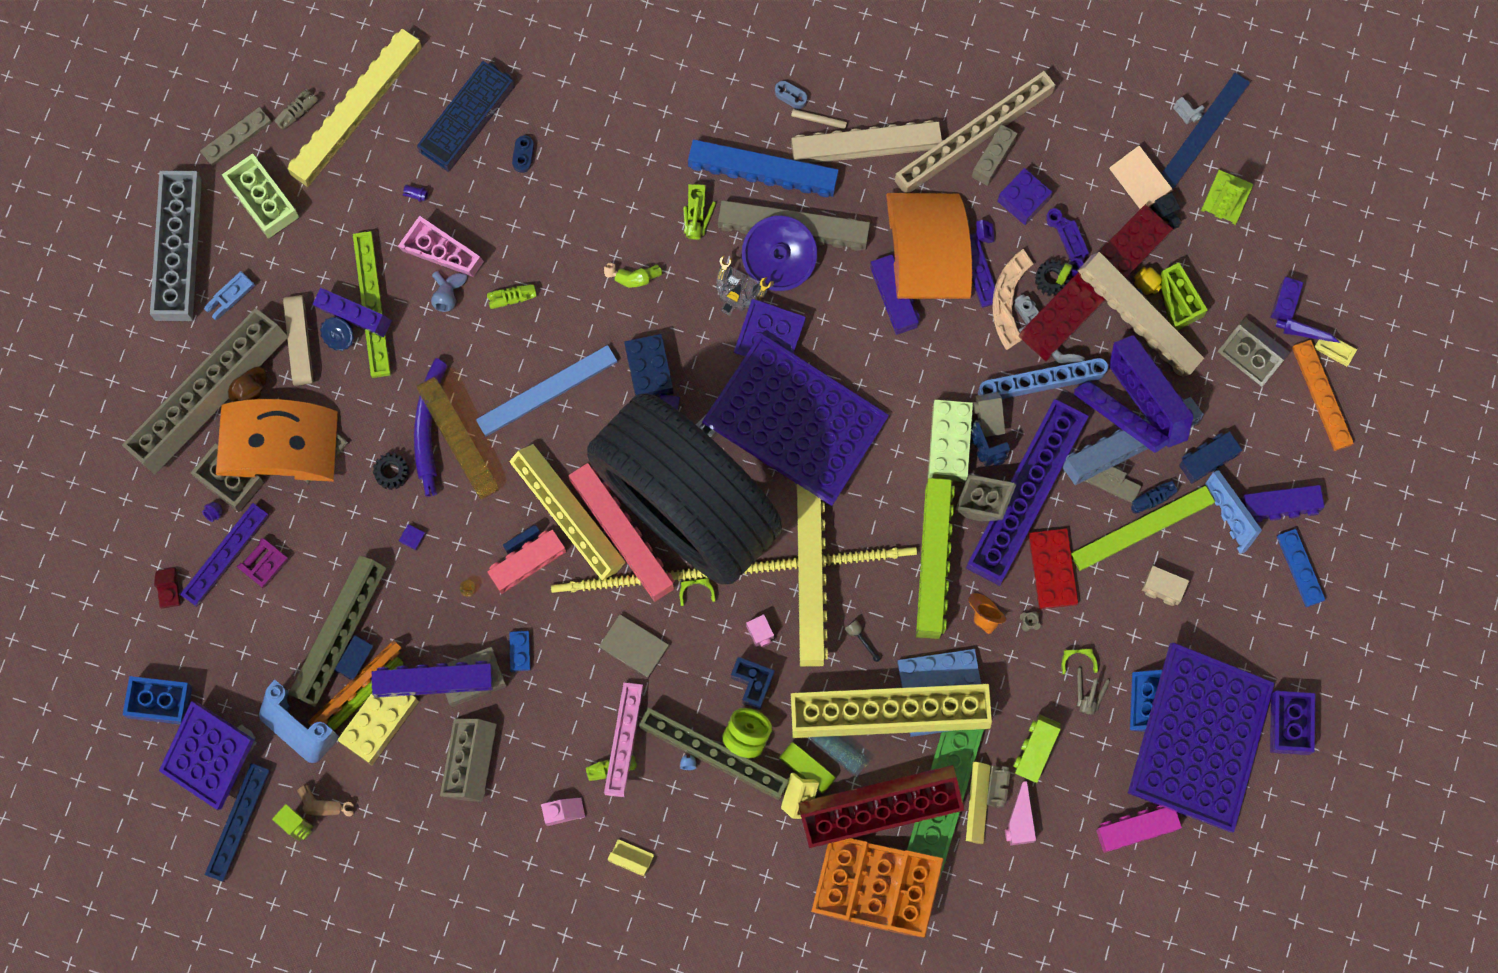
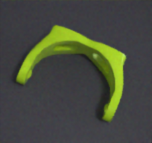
(684, 585)
(1089, 652)

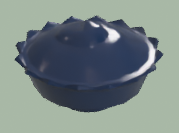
(337, 333)

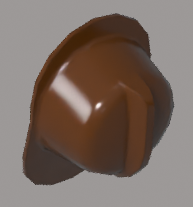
(248, 385)

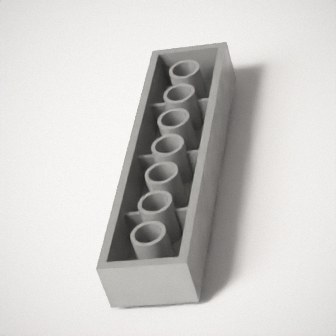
(175, 246)

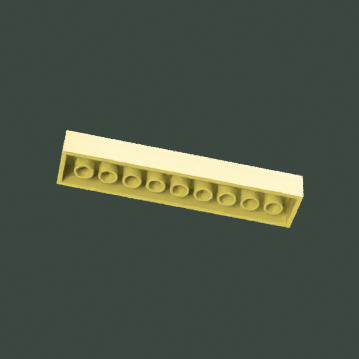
(891, 710)

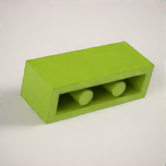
(293, 823)

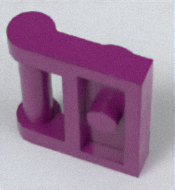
(266, 567)

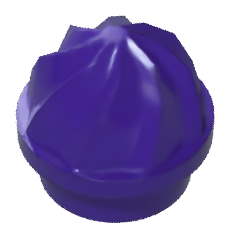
(212, 511)

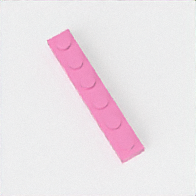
(623, 740)

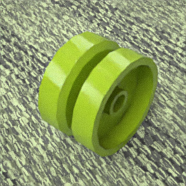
(747, 733)

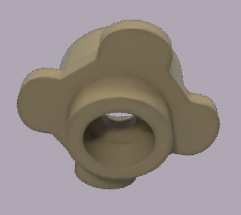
(1030, 616)

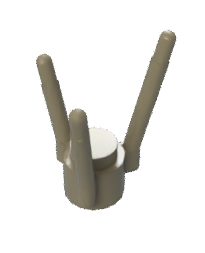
(1089, 705)

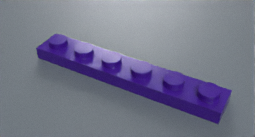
(1121, 416)
(224, 554)

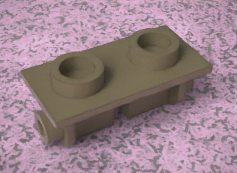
(996, 794)

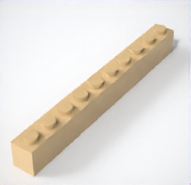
(974, 133)

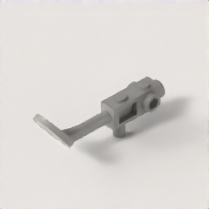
(1028, 314)

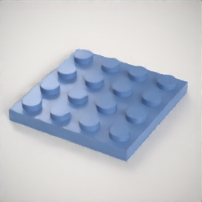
(939, 670)

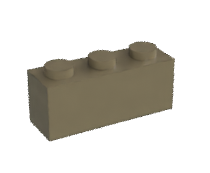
(994, 155)

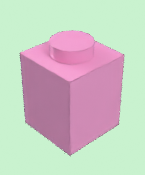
(760, 631)

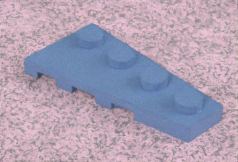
(1233, 511)

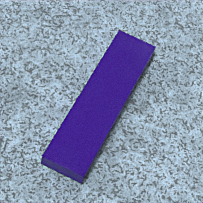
(981, 274)

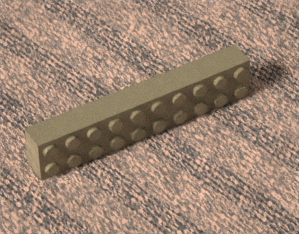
(203, 391)

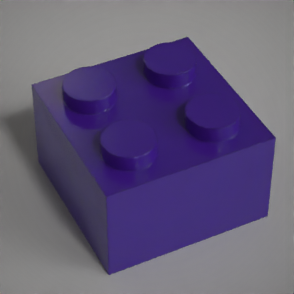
(1024, 196)

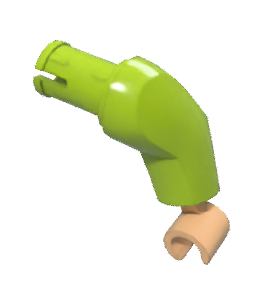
(632, 279)

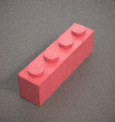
(526, 561)

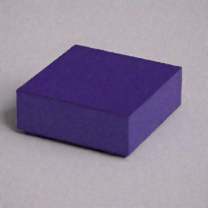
(412, 537)

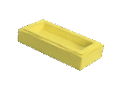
(1339, 352)

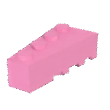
(437, 247)

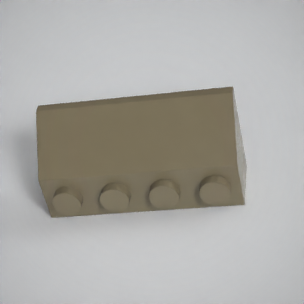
(468, 759)

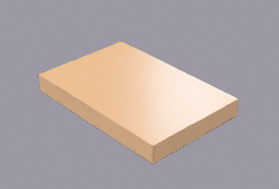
(1140, 178)

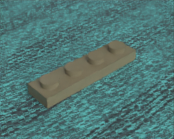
(235, 136)

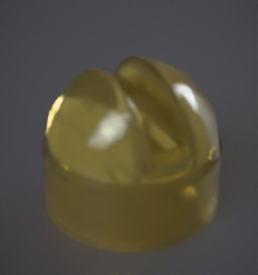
(467, 585)

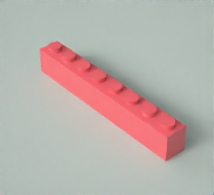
(621, 532)

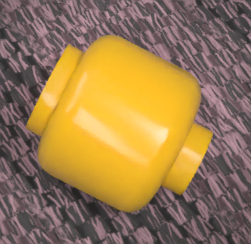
(1148, 281)

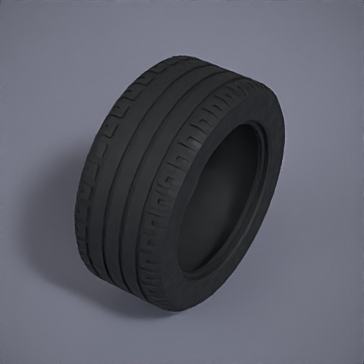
(685, 488)

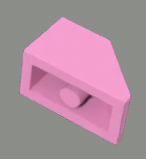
(562, 811)

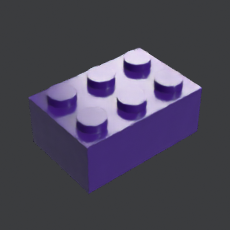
(1292, 723)

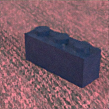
(1210, 457)

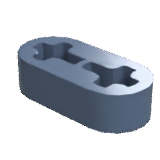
(788, 98)

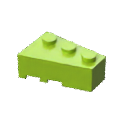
(1180, 298)
(1037, 748)

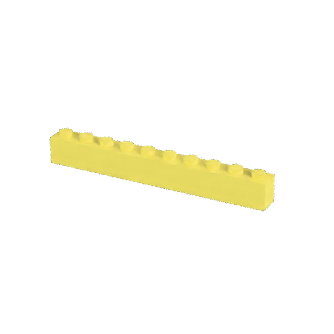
(354, 107)
(811, 579)

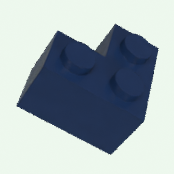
(756, 677)

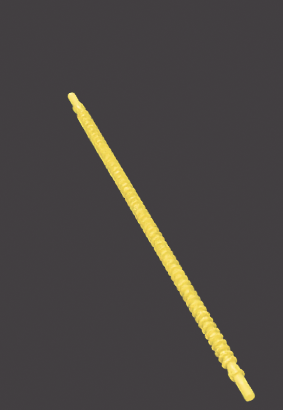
(891, 553)

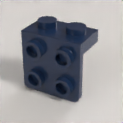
(989, 456)

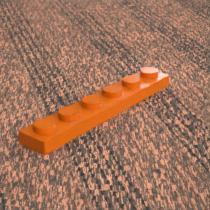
(1322, 395)
(362, 679)

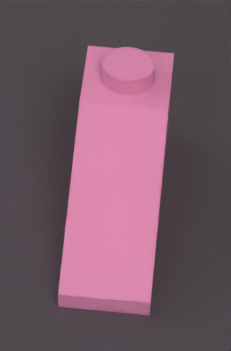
(1021, 824)

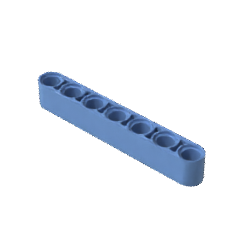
(1051, 376)

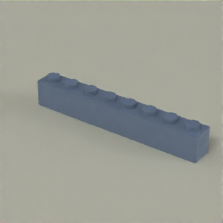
(1111, 451)

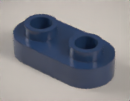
(523, 152)

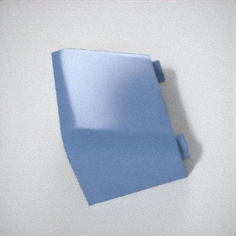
(309, 743)

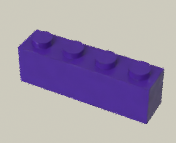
(899, 310)
(352, 312)
(1284, 503)

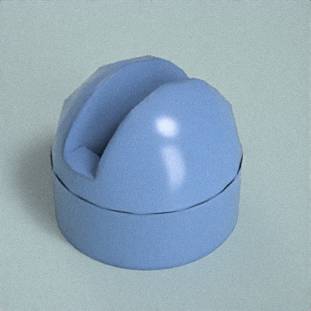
(688, 763)

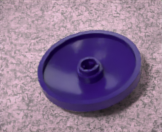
(781, 251)

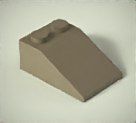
(985, 498)

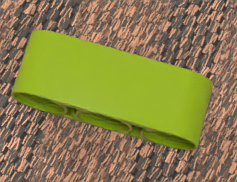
(806, 766)

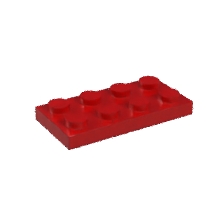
(1053, 569)

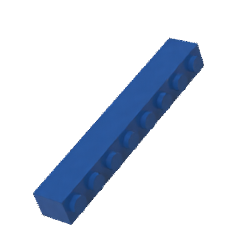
(762, 168)

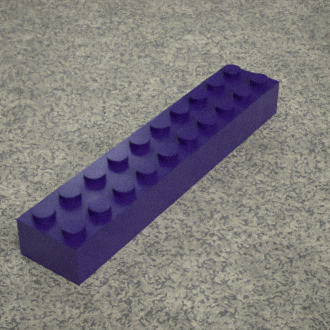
(1033, 482)

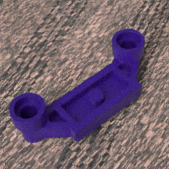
(1070, 238)

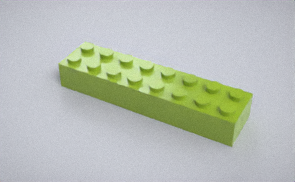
(934, 558)

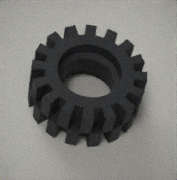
(1041, 280)
(387, 460)

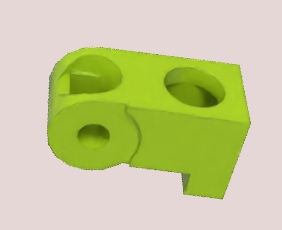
(693, 192)

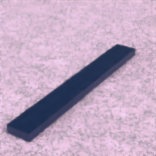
(1204, 130)

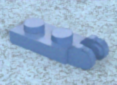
(230, 294)

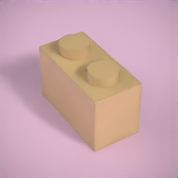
(1165, 586)

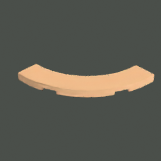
(1004, 295)

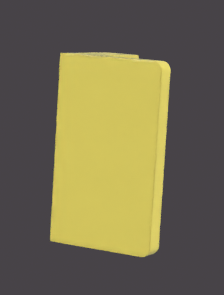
(798, 791)
(631, 857)

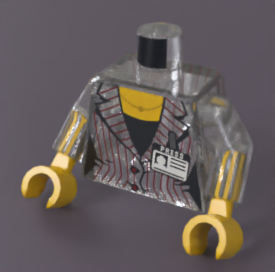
(737, 288)

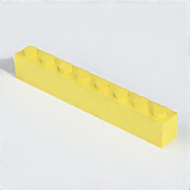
(567, 512)

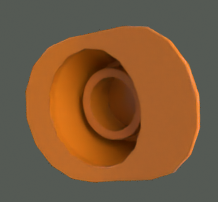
(986, 613)

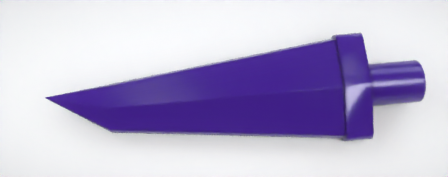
(1299, 329)

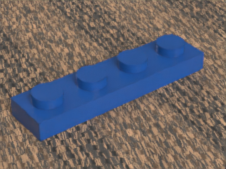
(1300, 568)

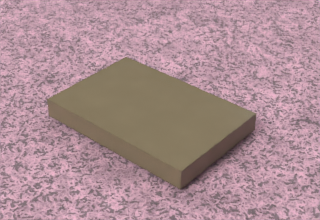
(633, 646)

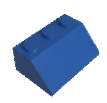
(1142, 697)

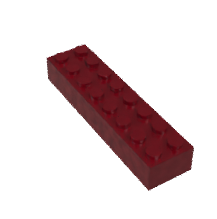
(881, 806)

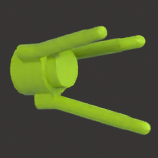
(694, 229)

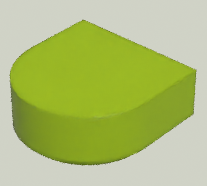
(1064, 273)

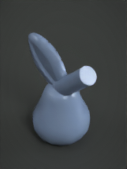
(444, 297)

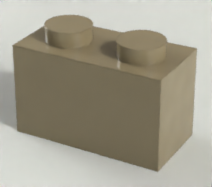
(990, 414)

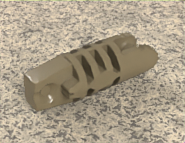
(296, 109)

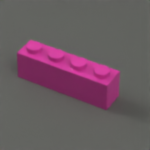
(1137, 829)

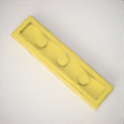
(978, 803)

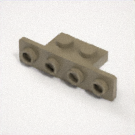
(1114, 482)

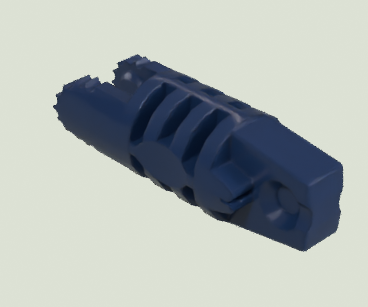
(1154, 497)

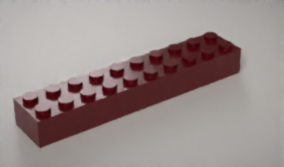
(1078, 298)

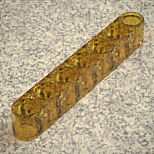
(457, 438)

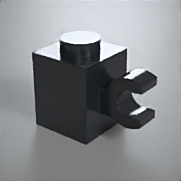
(1167, 210)

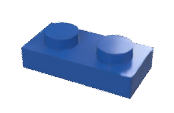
(519, 651)

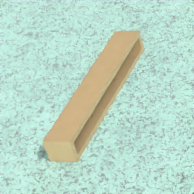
(866, 143)
(1140, 314)

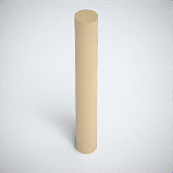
(819, 119)

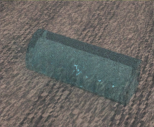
(843, 753)

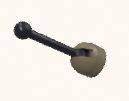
(855, 629)

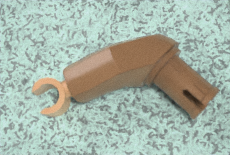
(321, 808)

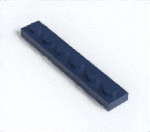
(237, 822)

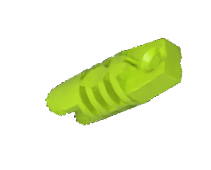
(510, 296)
(600, 769)

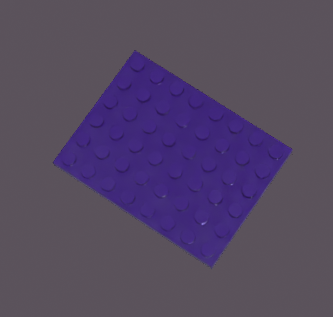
(795, 419)
(1201, 737)

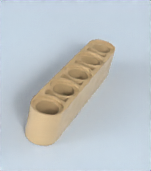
(298, 340)

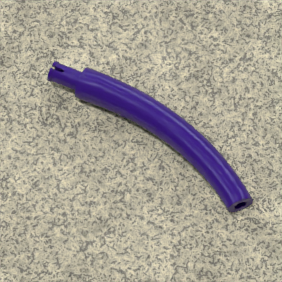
(423, 435)

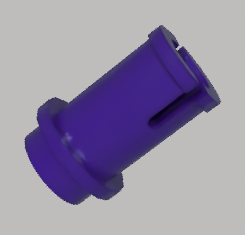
(416, 193)

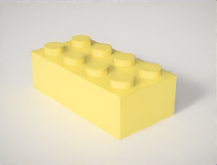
(376, 725)

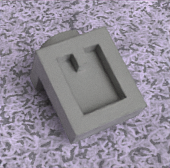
(1186, 111)

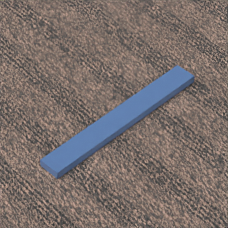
(546, 391)

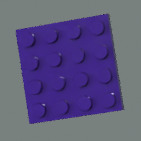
(206, 755)

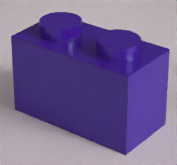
(1286, 299)

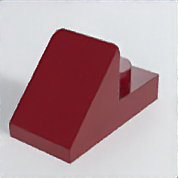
(167, 588)

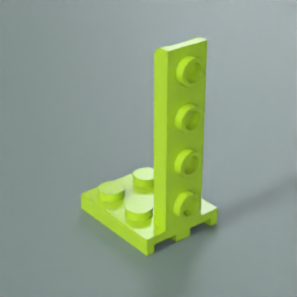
(1227, 196)

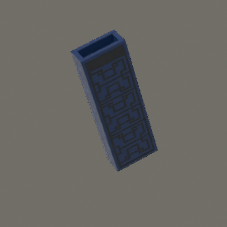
(466, 115)

